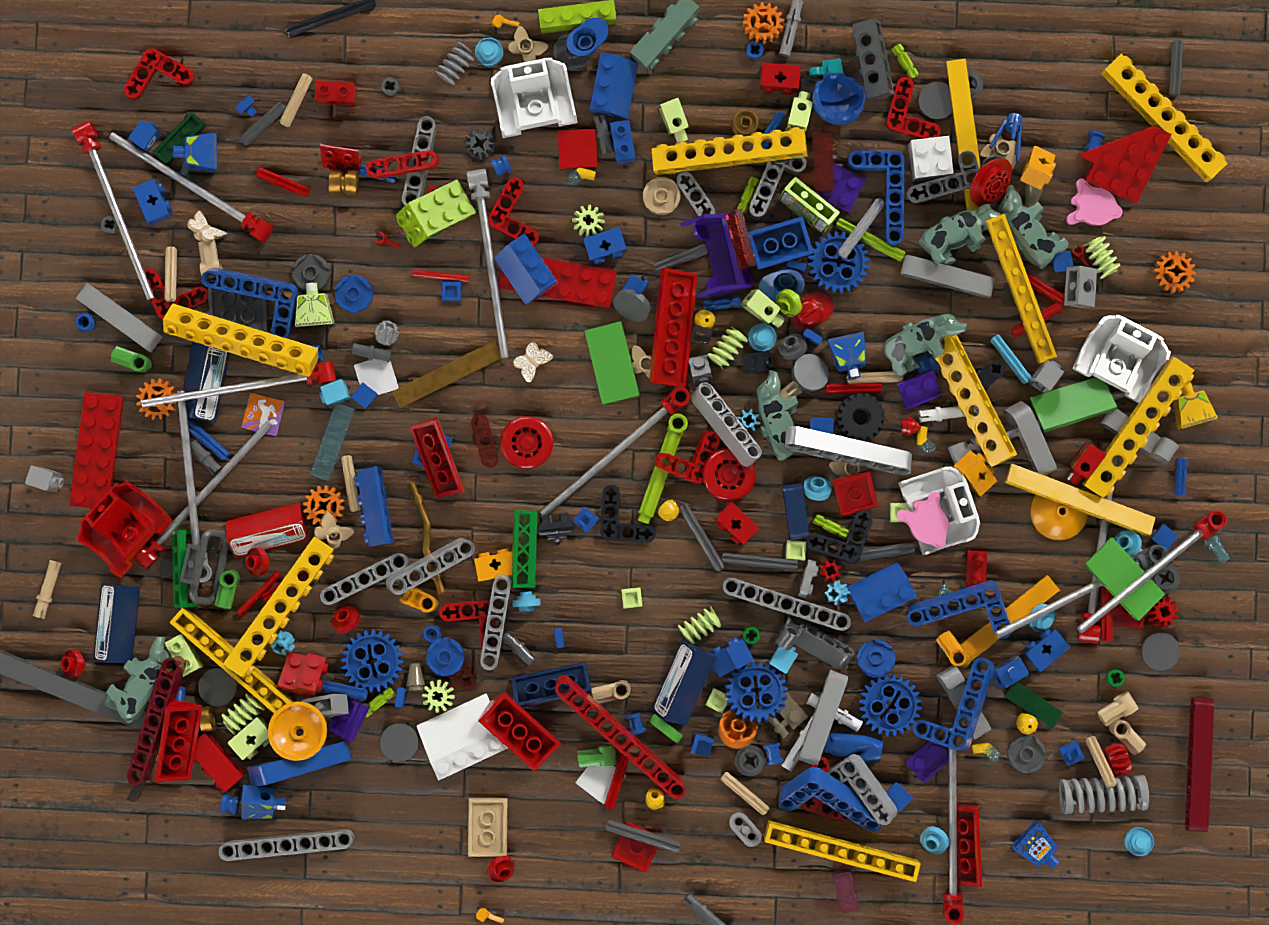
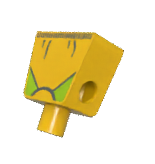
(1192, 408)

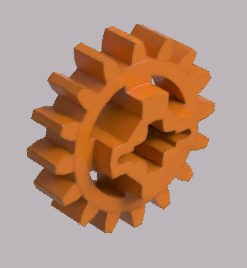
(762, 20)
(1173, 279)
(152, 393)
(334, 498)

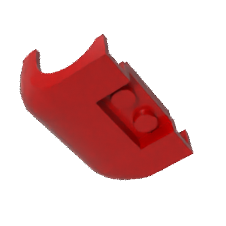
(122, 525)

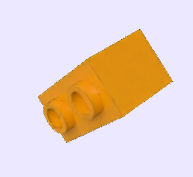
(1038, 168)
(976, 472)
(484, 569)

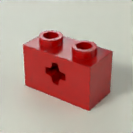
(790, 78)
(336, 93)
(730, 513)

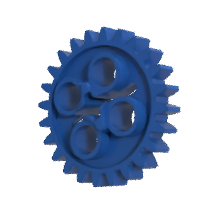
(836, 280)
(355, 664)
(739, 693)
(904, 715)

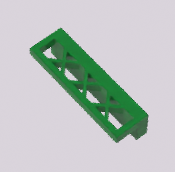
(528, 549)
(179, 551)

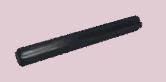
(329, 17)

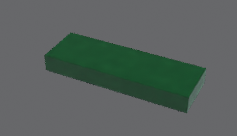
(188, 127)
(1033, 704)

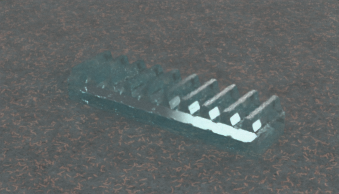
(332, 442)

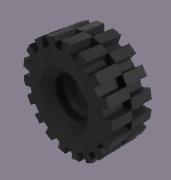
(870, 406)

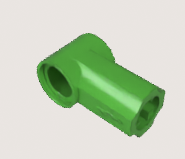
(130, 359)
(227, 591)
(602, 756)

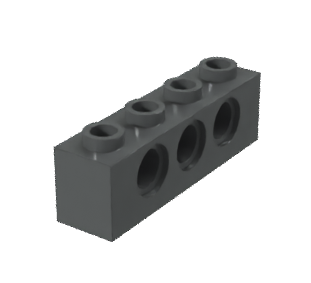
(883, 87)

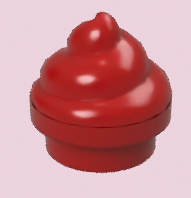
(909, 426)

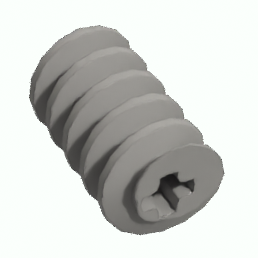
(457, 60)

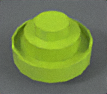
(789, 302)

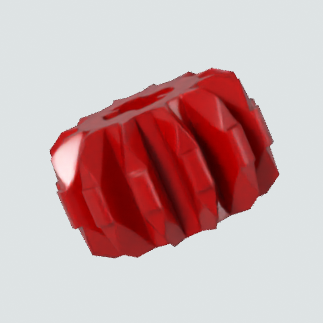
(1168, 607)
(1118, 759)

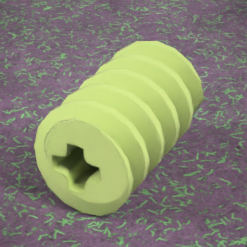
(1102, 256)
(727, 347)
(700, 626)
(242, 713)

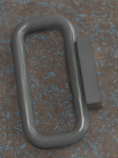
(194, 563)

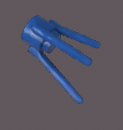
(1014, 126)

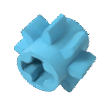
(753, 418)
(837, 592)
(283, 643)

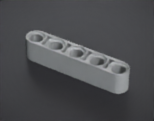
(421, 135)
(947, 276)
(119, 317)
(726, 424)
(439, 566)
(354, 579)
(495, 631)
(823, 718)

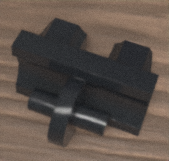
(556, 530)

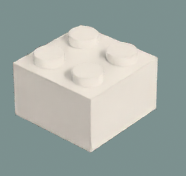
(930, 158)

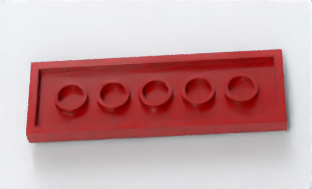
(575, 283)
(673, 328)
(96, 448)

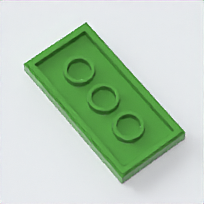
(612, 363)
(1072, 404)
(1117, 571)

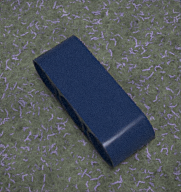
(795, 511)

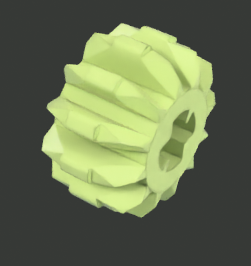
(594, 217)
(436, 702)

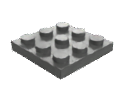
(238, 307)

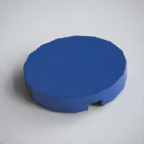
(353, 293)
(445, 656)
(876, 658)

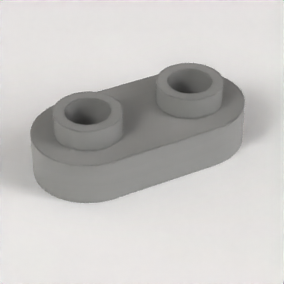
(806, 586)
(744, 829)

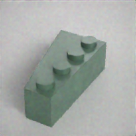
(665, 33)

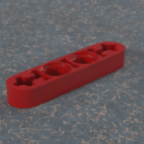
(402, 164)

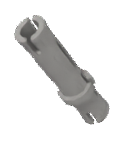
(796, 7)

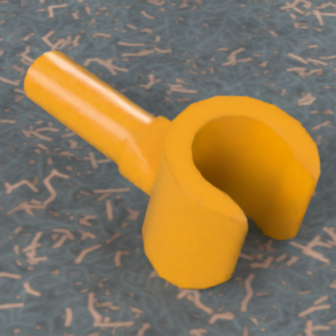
(498, 20)
(482, 914)

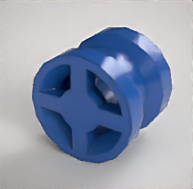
(501, 166)
(230, 804)

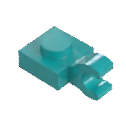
(827, 66)

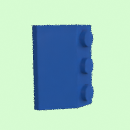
(613, 86)
(780, 243)
(525, 269)
(881, 592)

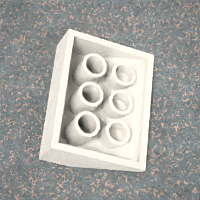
(458, 739)

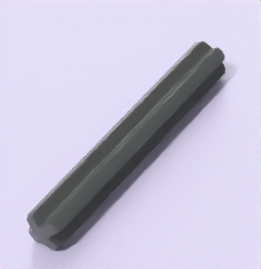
(701, 537)
(885, 551)
(759, 561)
(643, 836)

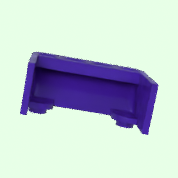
(722, 256)

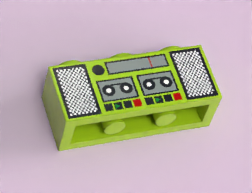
(809, 205)

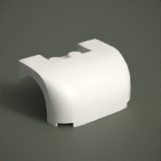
(533, 96)
(1122, 355)
(954, 501)

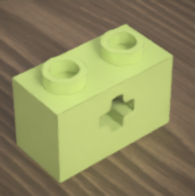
(183, 647)
(241, 744)

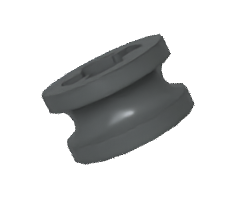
(392, 81)
(104, 223)

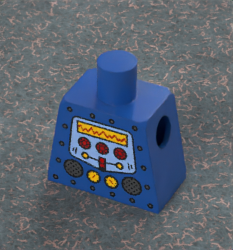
(1036, 846)

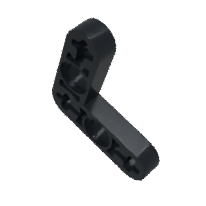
(618, 528)
(850, 544)

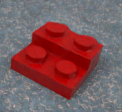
(303, 674)

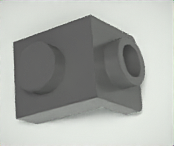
(700, 370)

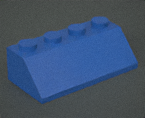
(375, 506)

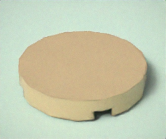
(661, 196)

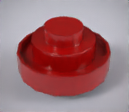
(257, 561)
(345, 619)
(72, 664)
(501, 869)

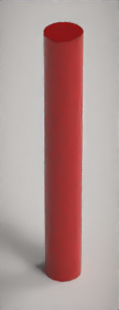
(441, 276)
(258, 594)

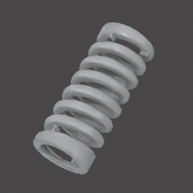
(1067, 786)

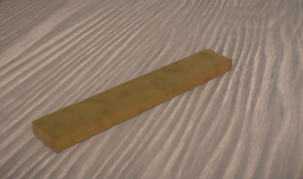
(447, 374)

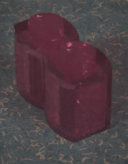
(845, 895)

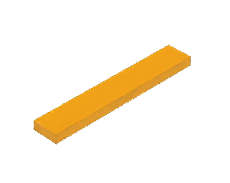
(1016, 610)

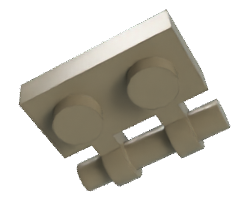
(792, 715)

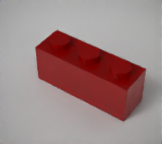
(217, 762)

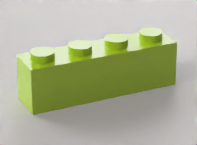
(572, 16)

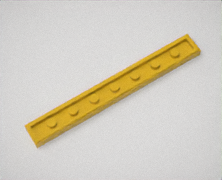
(963, 118)
(1021, 288)
(1080, 500)

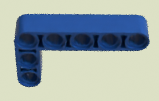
(890, 189)
(259, 292)
(963, 605)
(963, 712)
(282, 769)
(831, 792)

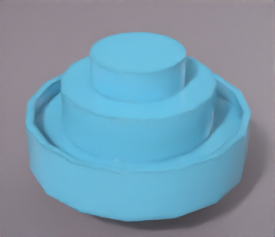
(489, 52)
(762, 337)
(817, 488)
(1129, 541)
(526, 601)
(1043, 622)
(934, 840)
(1139, 841)

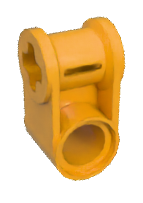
(415, 598)

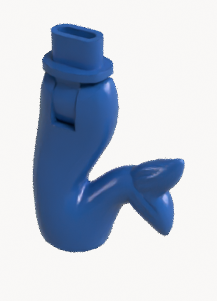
(848, 744)

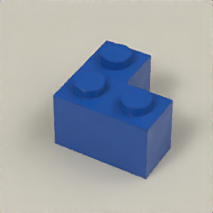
(731, 656)

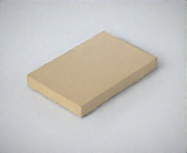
(487, 827)

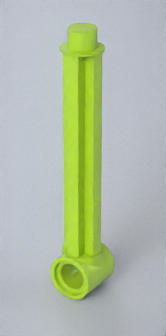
(659, 476)

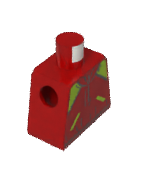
(1087, 454)

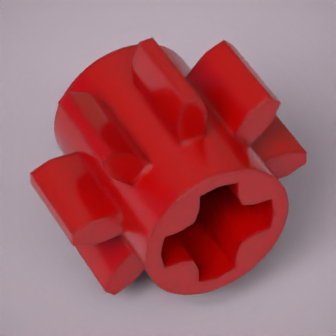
(835, 568)

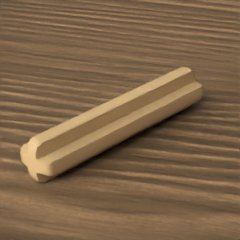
(295, 100)
(170, 274)
(876, 377)
(352, 491)
(1101, 761)
(744, 793)

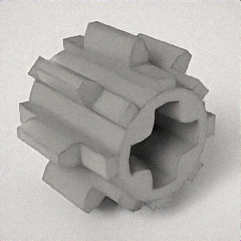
(386, 333)

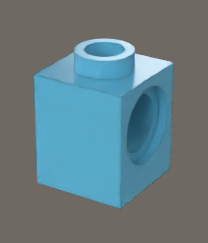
(334, 393)
(783, 659)

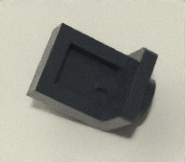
(757, 362)

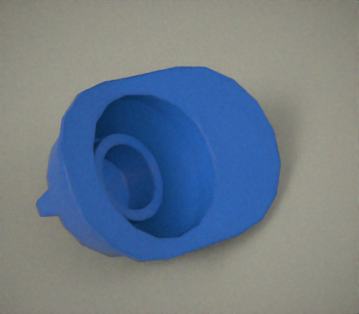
(587, 37)
(783, 279)

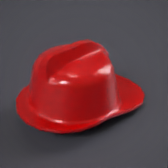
(815, 310)

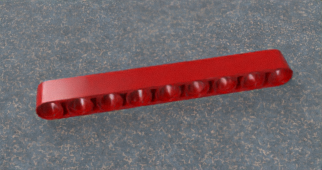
(624, 745)

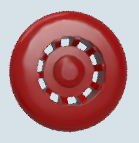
(991, 181)
(526, 442)
(728, 476)

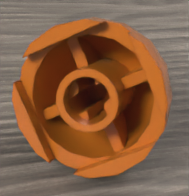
(736, 732)

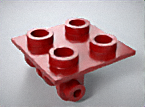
(340, 158)

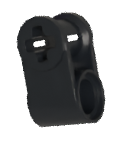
(988, 378)

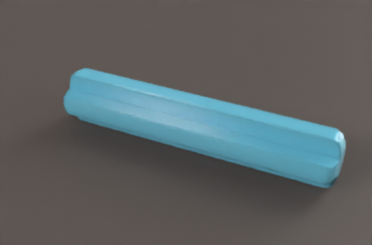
(1010, 359)

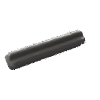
(1176, 68)
(264, 122)
(680, 258)

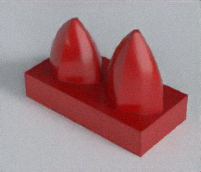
(976, 567)

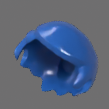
(838, 99)

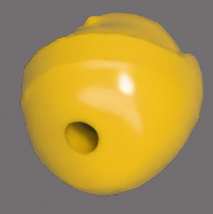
(700, 317)
(668, 510)
(1026, 723)
(655, 798)

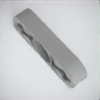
(697, 188)

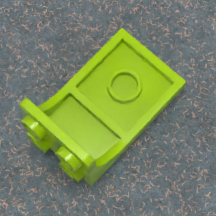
(434, 212)

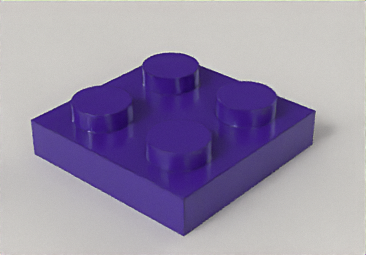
(846, 189)

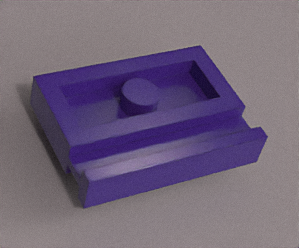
(919, 389)
(349, 724)
(928, 760)

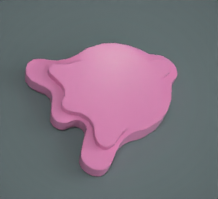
(1093, 205)
(928, 521)

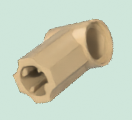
(209, 257)
(609, 692)
(1121, 706)
(1127, 737)

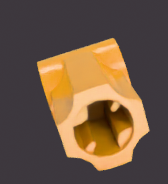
(953, 649)

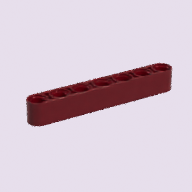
(149, 726)
(1199, 764)

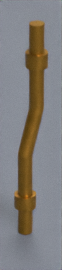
(418, 501)

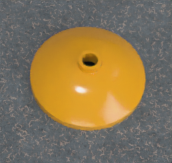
(1051, 523)
(284, 728)

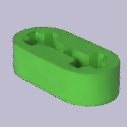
(666, 728)

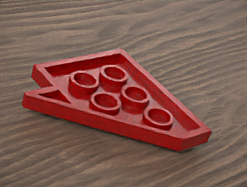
(1126, 162)

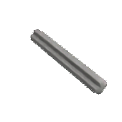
(861, 227)

